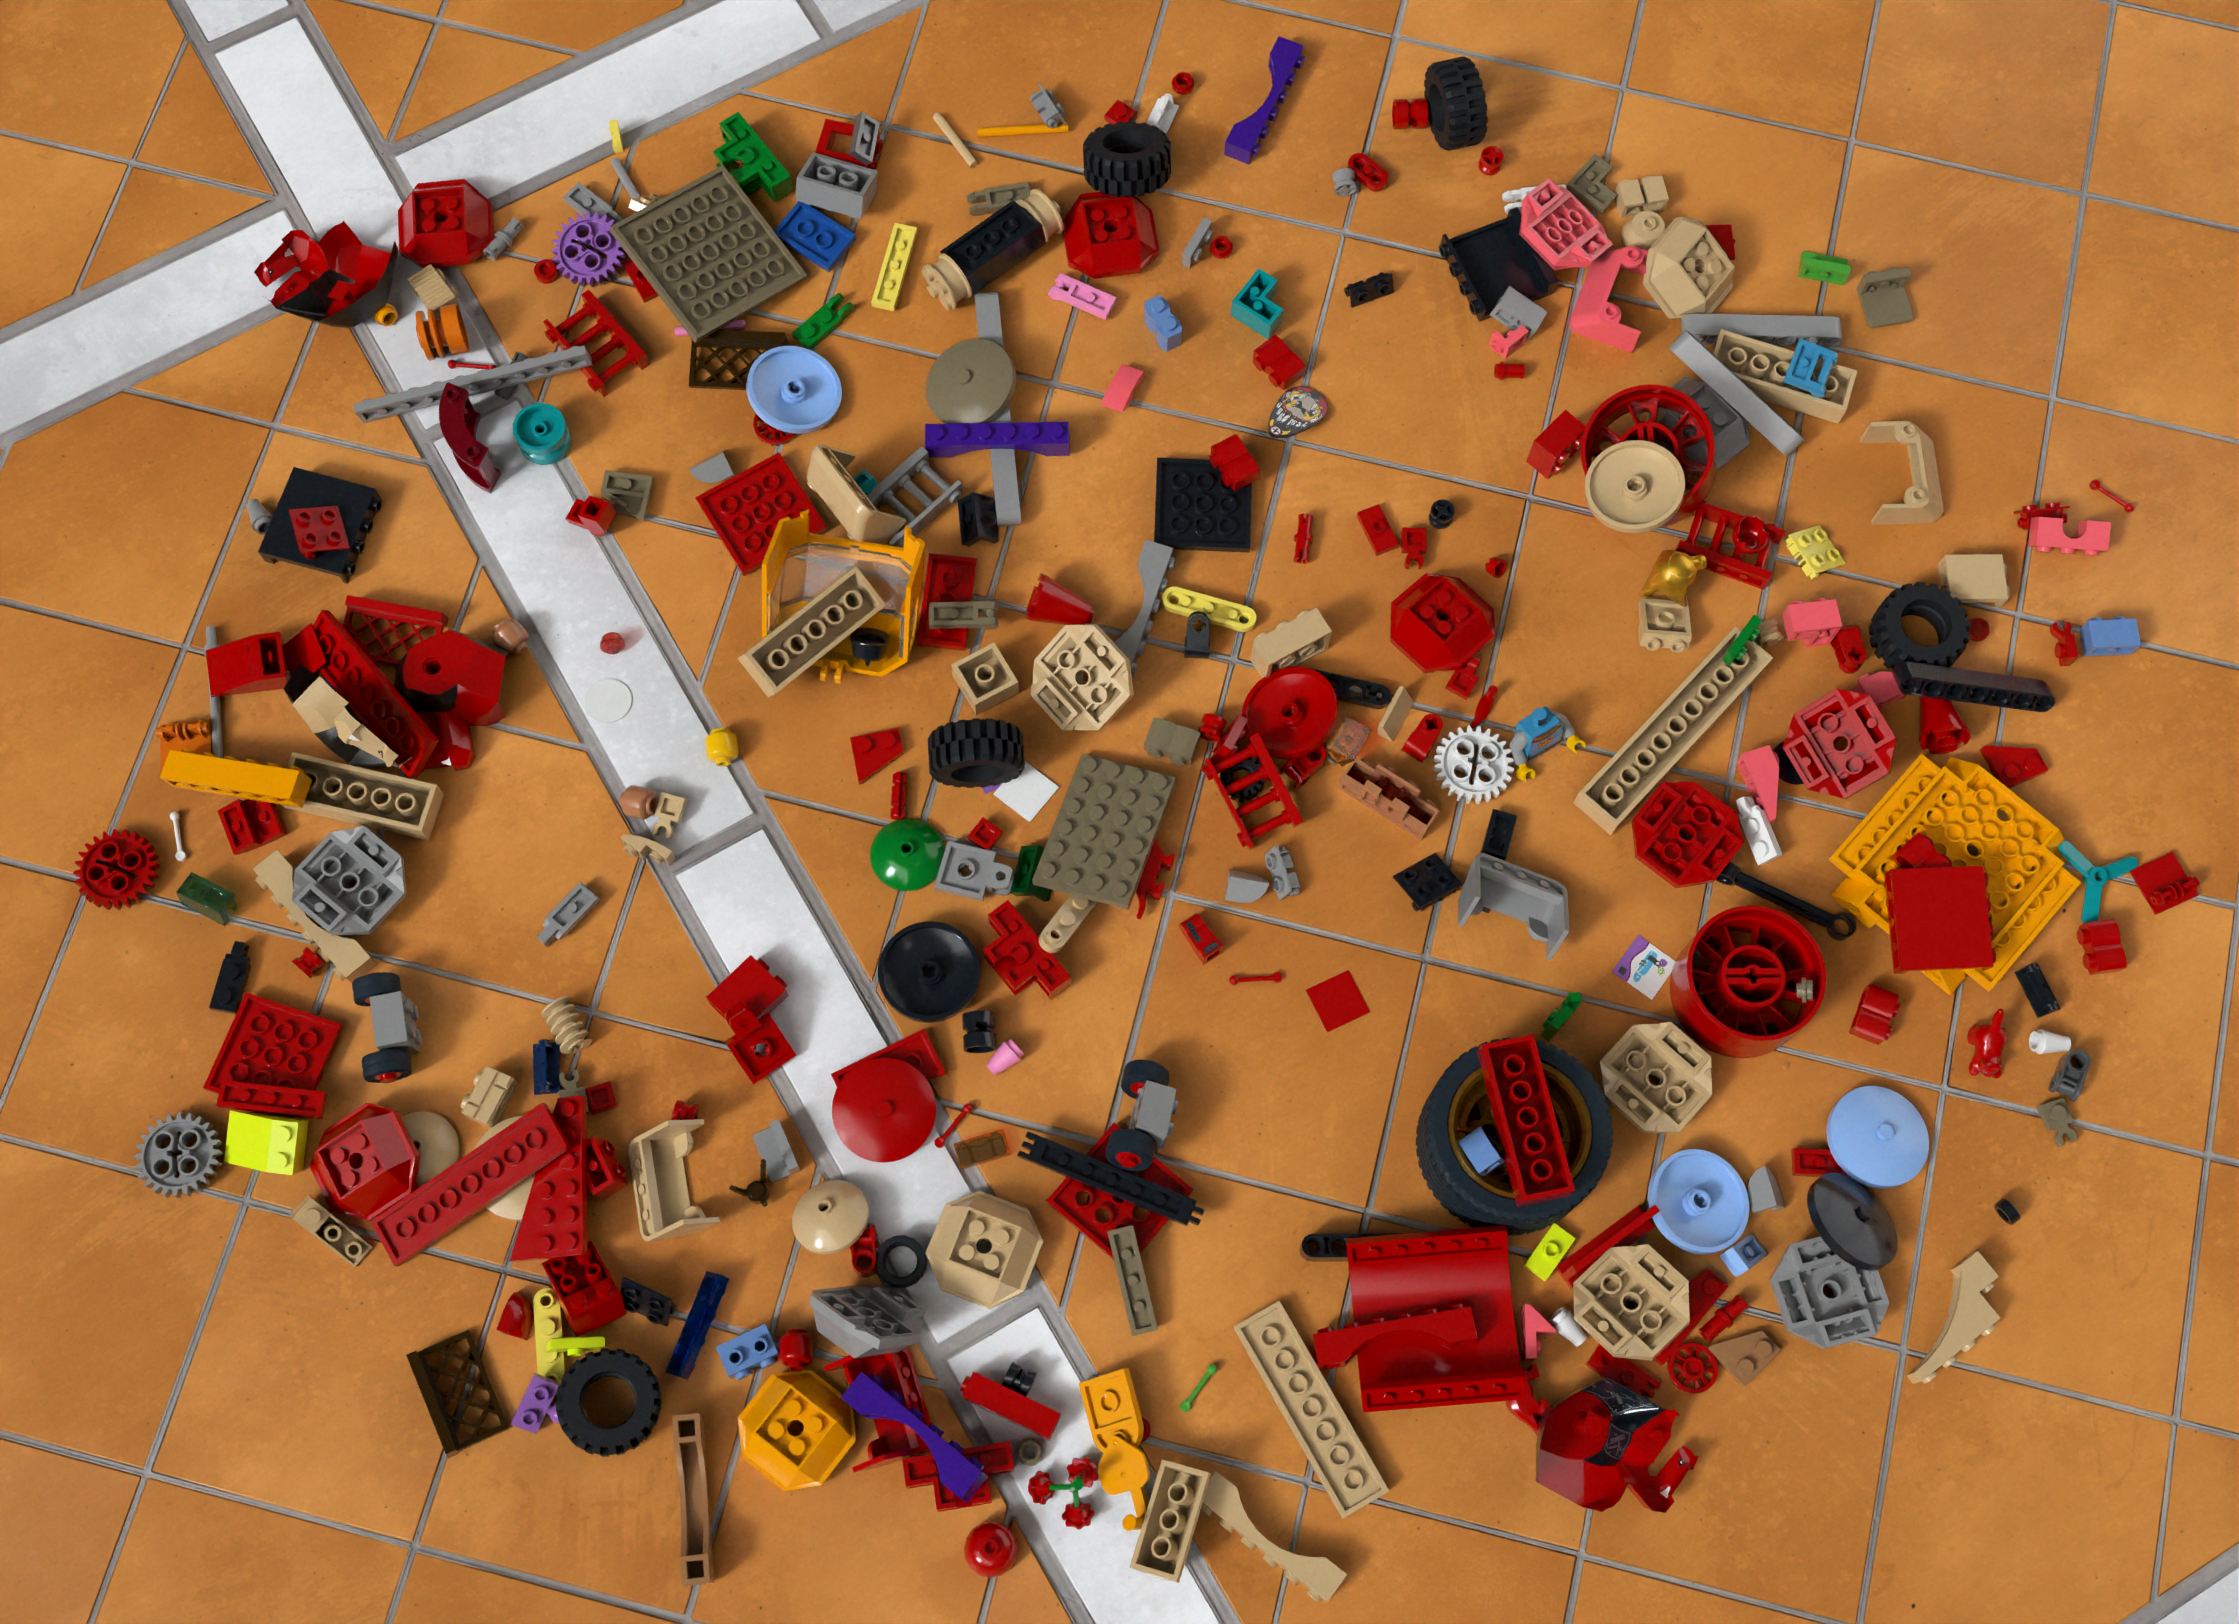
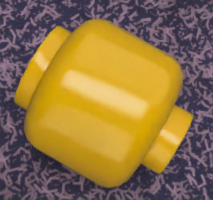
(721, 746)

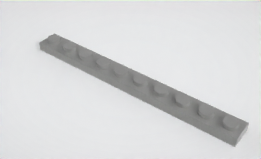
(476, 383)

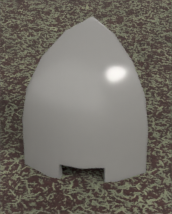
(712, 469)
(1244, 886)
(1764, 1191)

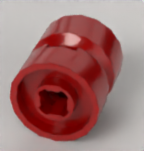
(1410, 113)

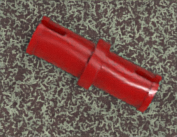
(1303, 538)
(1723, 1318)

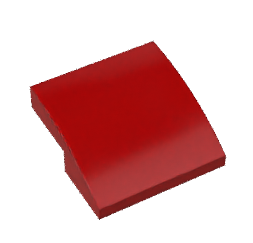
(250, 824)

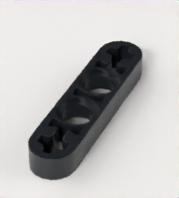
(1345, 683)

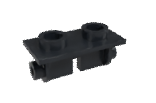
(1374, 288)
(2037, 990)

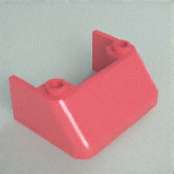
(1592, 313)

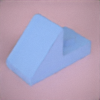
(1743, 1255)

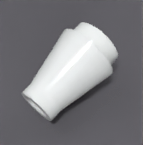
(2048, 1042)
(1565, 1325)

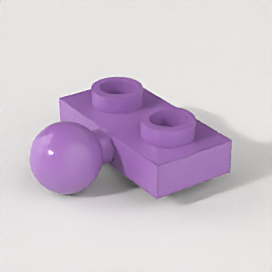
(536, 1404)

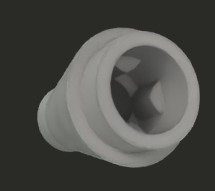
(259, 516)

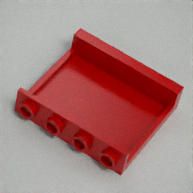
(1939, 919)

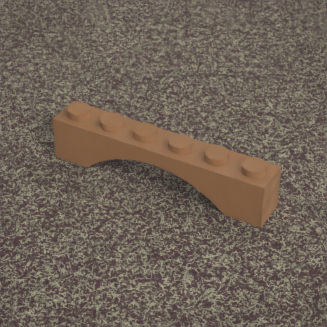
(694, 1499)

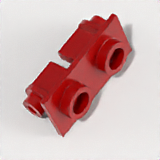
(2051, 510)

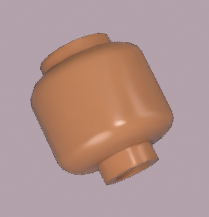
(510, 636)
(638, 802)

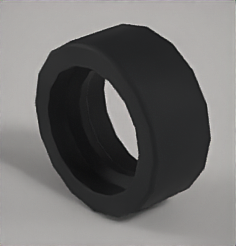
(886, 1247)

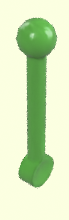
(1185, 1405)

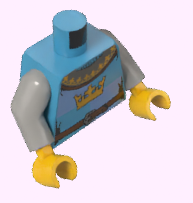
(1539, 734)

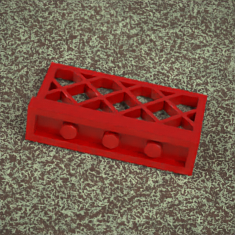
(390, 612)
(1620, 1234)

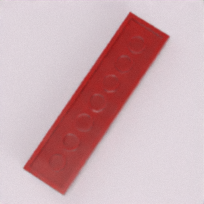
(373, 696)
(470, 1184)

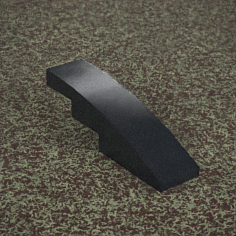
(1498, 836)

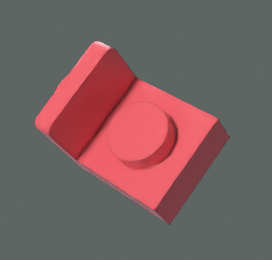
(1510, 343)

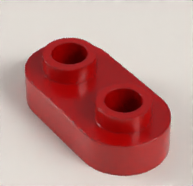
(1369, 172)

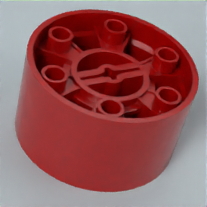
(1649, 399)
(1762, 977)

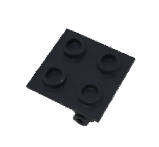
(1427, 882)
(646, 1302)

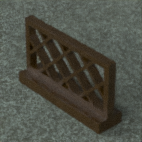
(731, 340)
(434, 1401)

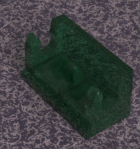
(207, 898)

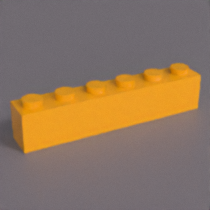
(236, 778)

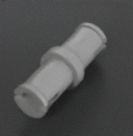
(503, 239)

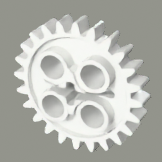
(1451, 760)

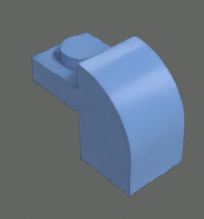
(1481, 1151)

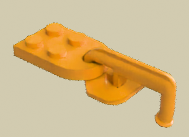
(1112, 1412)

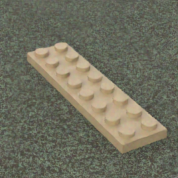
(1311, 1409)

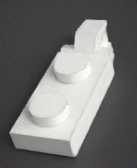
(1758, 831)

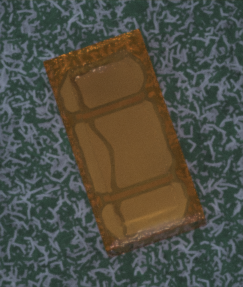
(982, 1149)

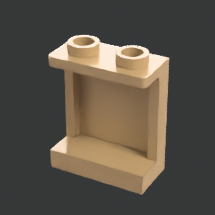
(1975, 578)

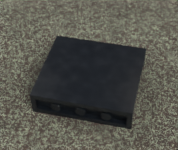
(1494, 259)
(311, 490)

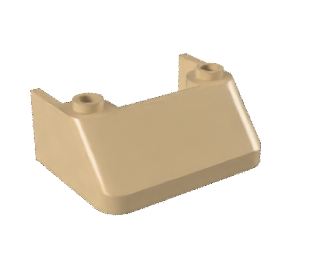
(845, 498)
(1924, 498)
(662, 1182)

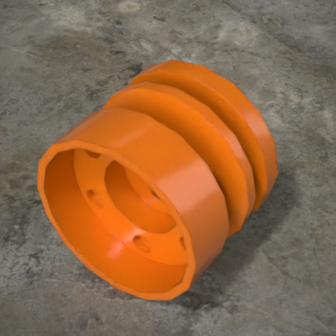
(442, 332)

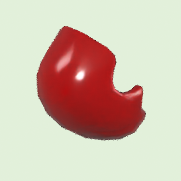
(1750, 535)

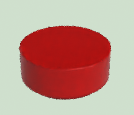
(546, 271)

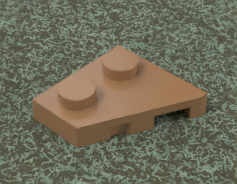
(1745, 1355)

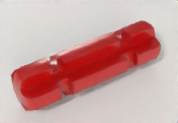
(898, 796)

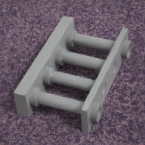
(901, 479)

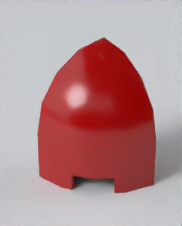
(517, 1317)

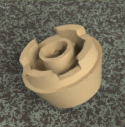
(1642, 230)

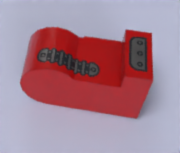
(1201, 938)

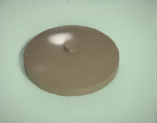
(971, 382)

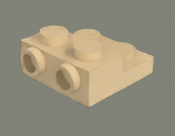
(1664, 625)

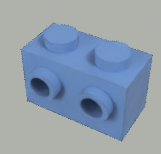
(2109, 637)
(748, 1352)

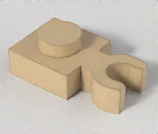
(670, 810)

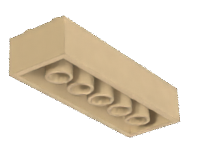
(1764, 369)
(811, 632)
(368, 797)

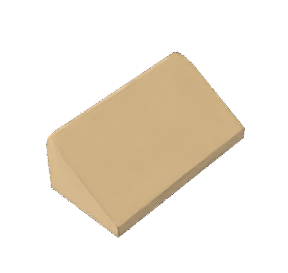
(1395, 714)

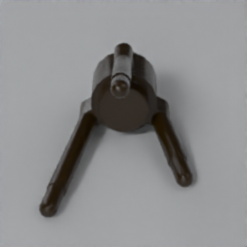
(756, 1190)

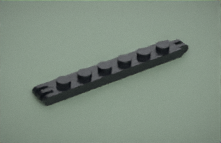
(1110, 1180)

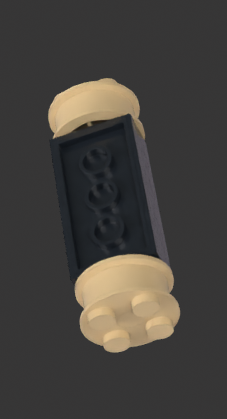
(992, 248)

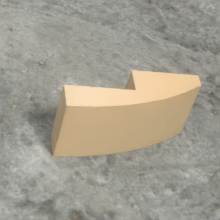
(642, 847)

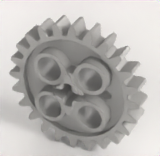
(202, 1153)

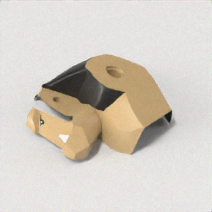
(336, 722)

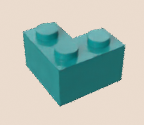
(1254, 304)

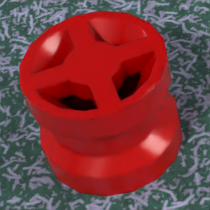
(1494, 155)
(1212, 727)
(308, 962)
(685, 1112)

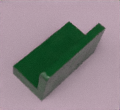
(1025, 870)

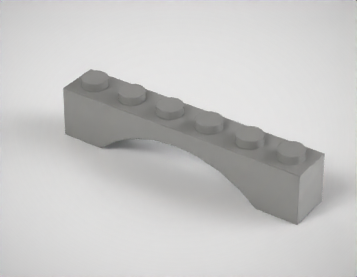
(1152, 568)

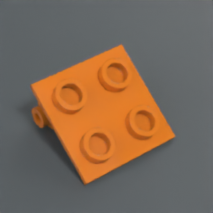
(184, 735)

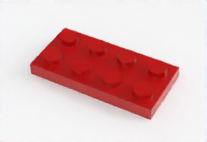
(946, 580)

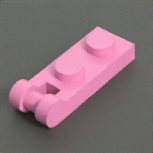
(1082, 296)

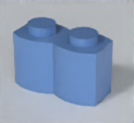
(1162, 323)

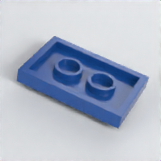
(814, 236)

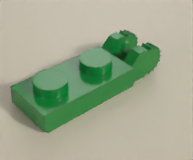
(822, 322)

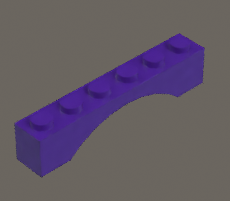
(1246, 135)
(960, 438)
(955, 1471)

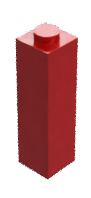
(1010, 1405)

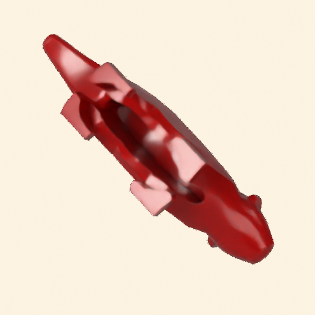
(1148, 881)
(1527, 1408)

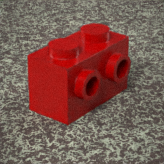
(604, 1173)

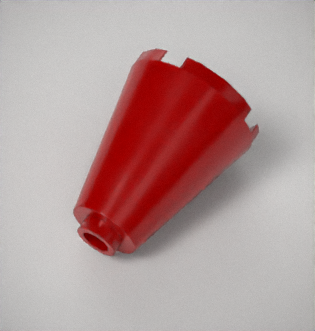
(1057, 604)
(1941, 726)

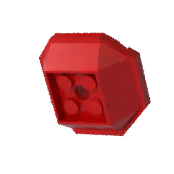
(446, 243)
(1107, 253)
(1437, 643)
(1814, 739)
(1703, 817)
(387, 1166)

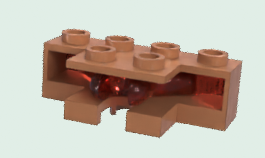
(1389, 796)

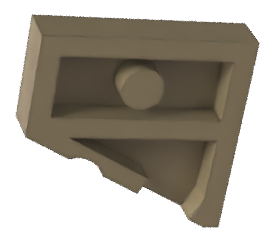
(628, 492)

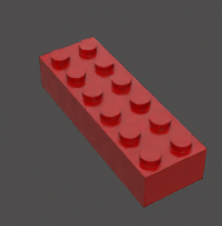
(1525, 1120)

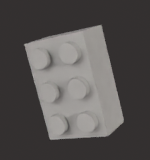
(836, 185)

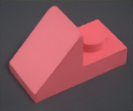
(1531, 1325)

